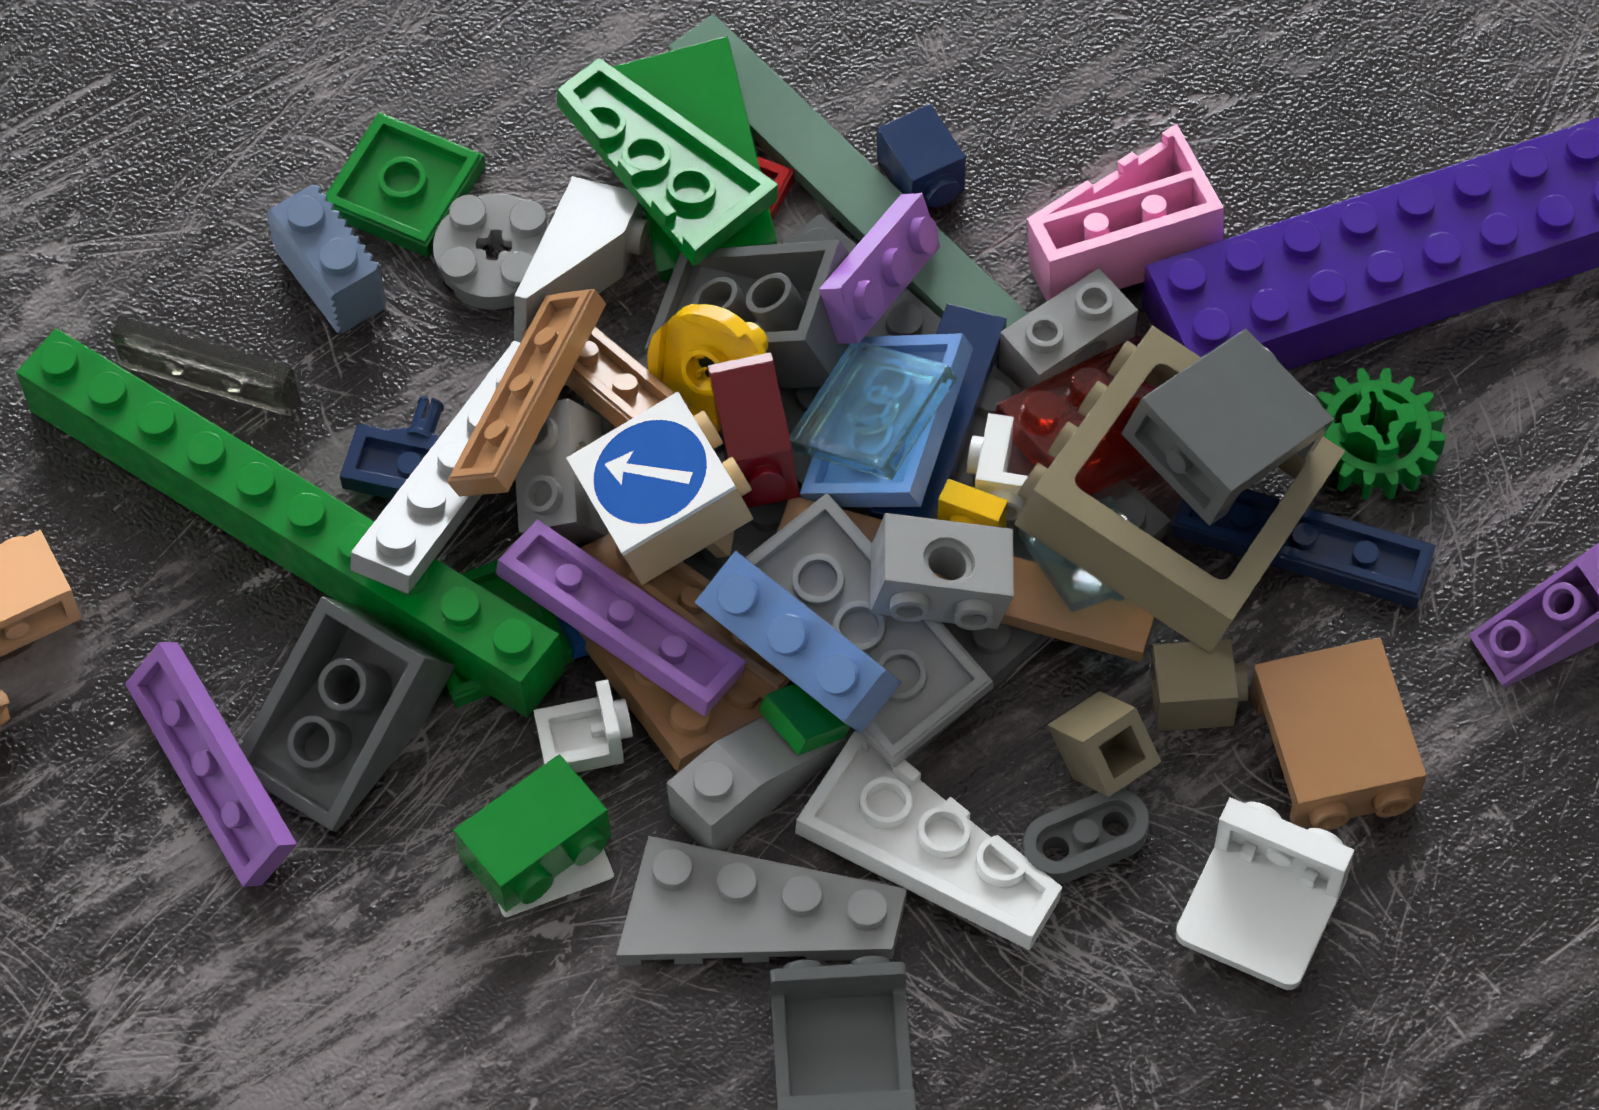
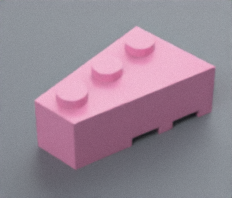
(1129, 219)

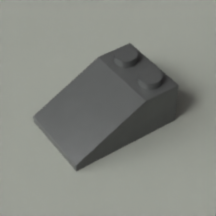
(774, 290)
(342, 711)

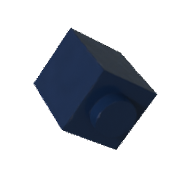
(922, 156)

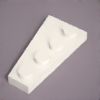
(925, 844)

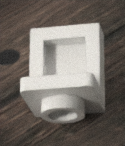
(990, 461)
(585, 730)

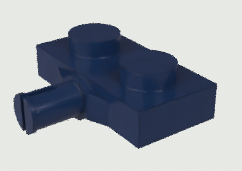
(385, 458)

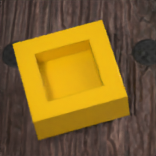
(971, 506)

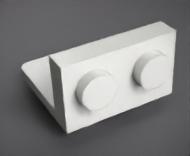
(1265, 894)

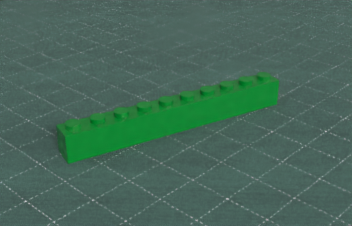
(284, 518)

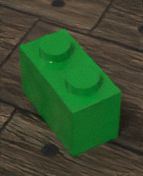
(533, 834)

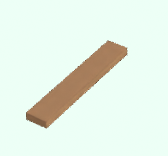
(1037, 607)

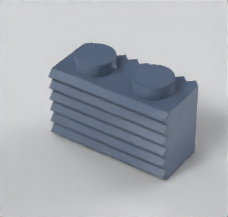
(327, 258)

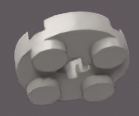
(473, 225)

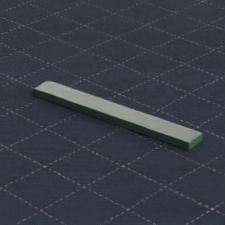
(845, 179)

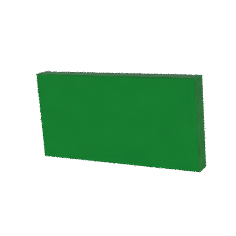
(705, 90)

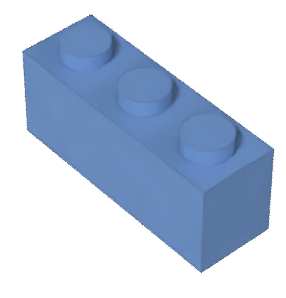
(798, 642)

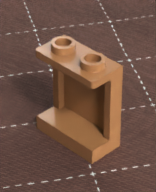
(1339, 734)

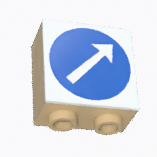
(662, 486)

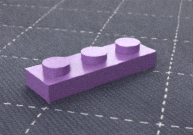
(879, 268)

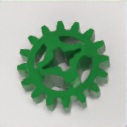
(1392, 417)

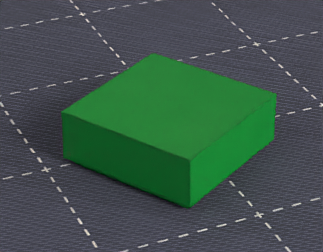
(801, 719)

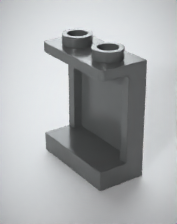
(1225, 424)
(842, 1036)

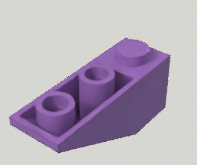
(1544, 623)

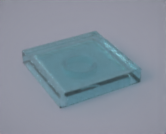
(872, 409)

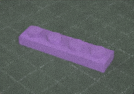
(620, 617)
(210, 764)

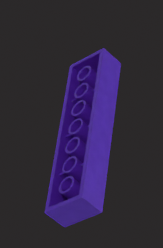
(1391, 254)

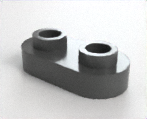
(1081, 834)

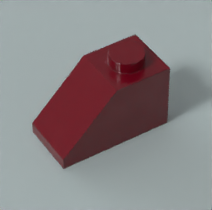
(754, 427)

